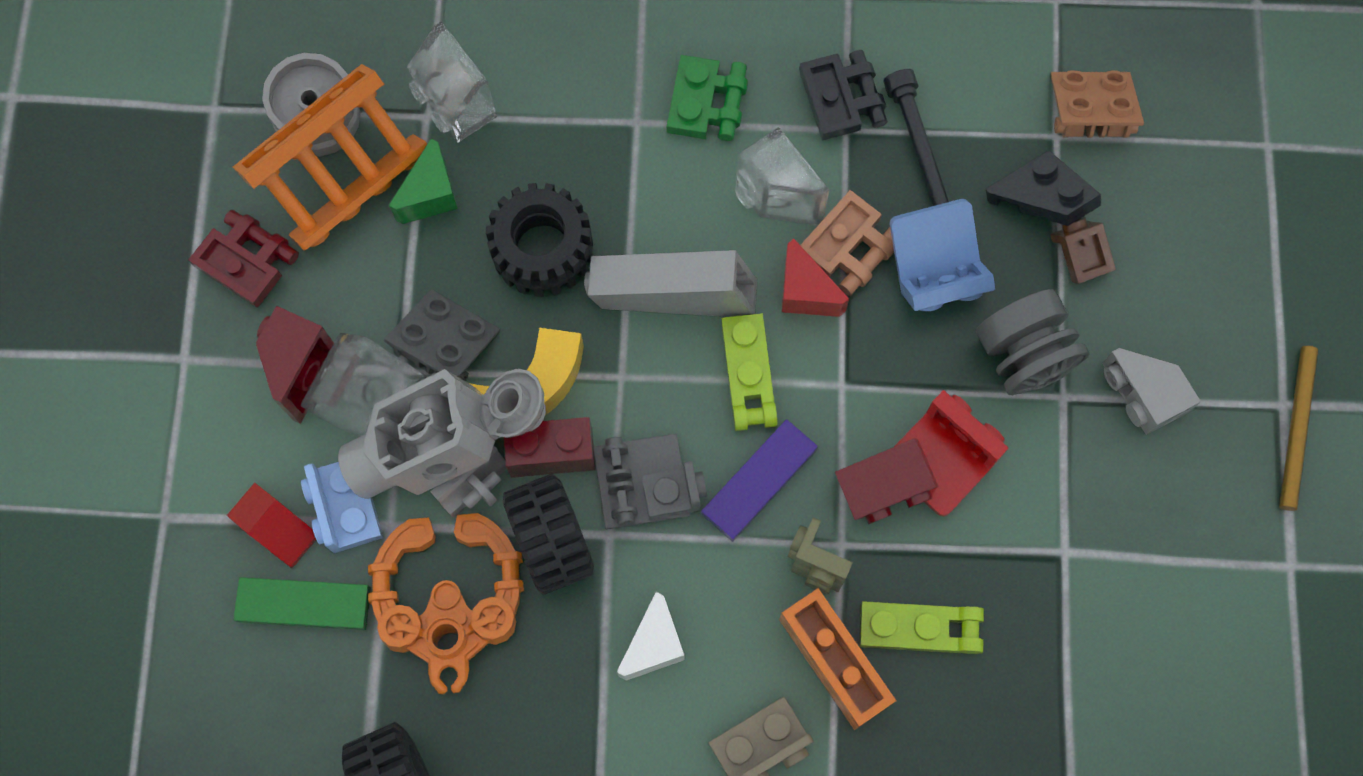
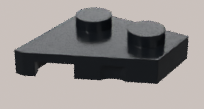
(1047, 190)

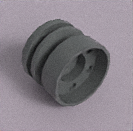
(1029, 336)

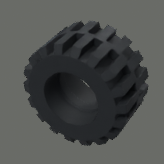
(535, 209)
(548, 534)
(383, 753)

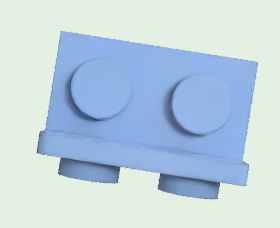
(342, 516)

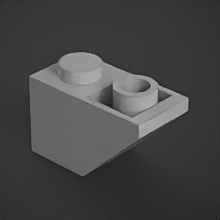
(1151, 388)

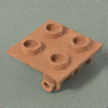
(1096, 100)

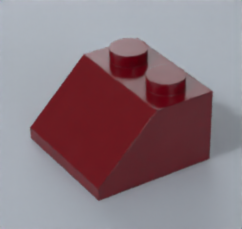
(291, 357)

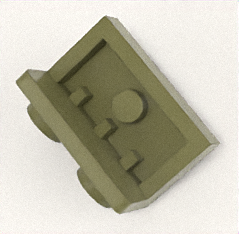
(818, 566)

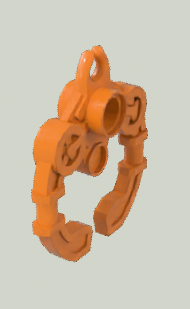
(489, 621)

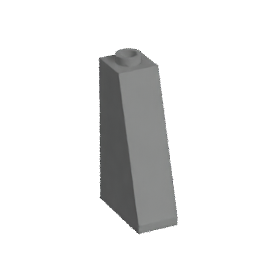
(673, 283)

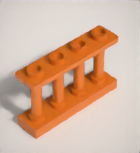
(296, 140)

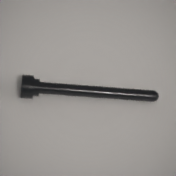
(902, 88)

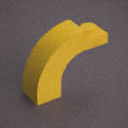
(554, 364)

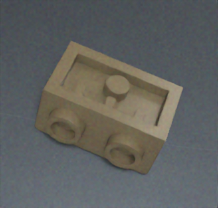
(762, 742)

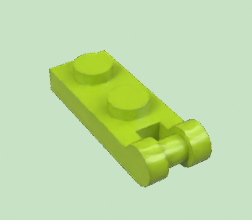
(748, 370)
(919, 627)

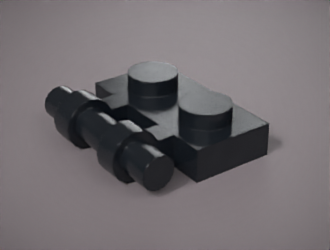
(831, 96)

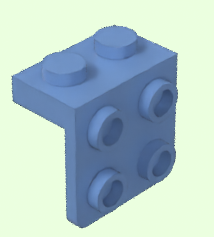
(939, 256)

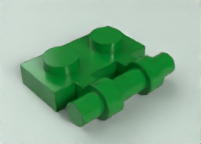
(694, 95)

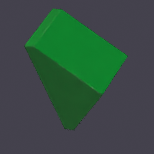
(425, 189)

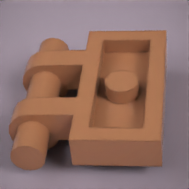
(841, 233)

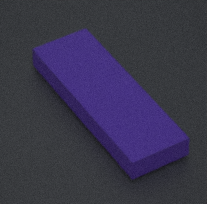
(759, 480)

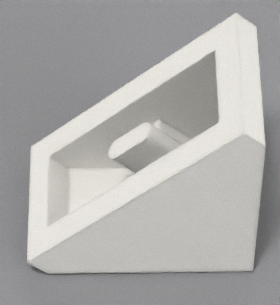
(653, 644)

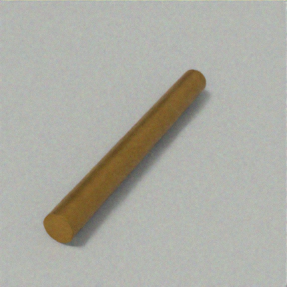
(1298, 428)

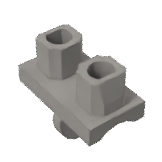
(471, 486)

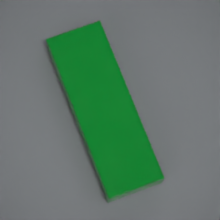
(302, 603)

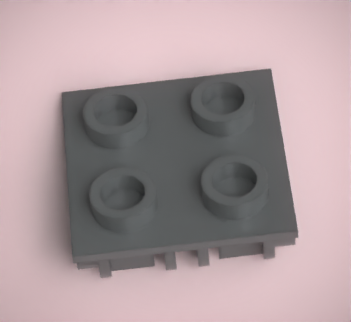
(441, 335)
(620, 477)

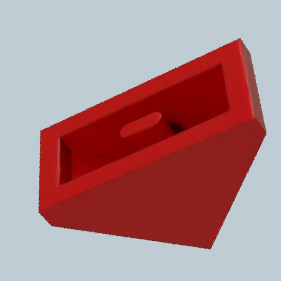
(808, 287)
(272, 525)

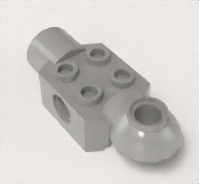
(439, 431)

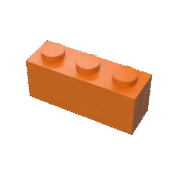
(836, 659)

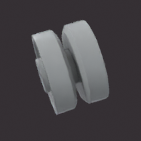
(299, 83)

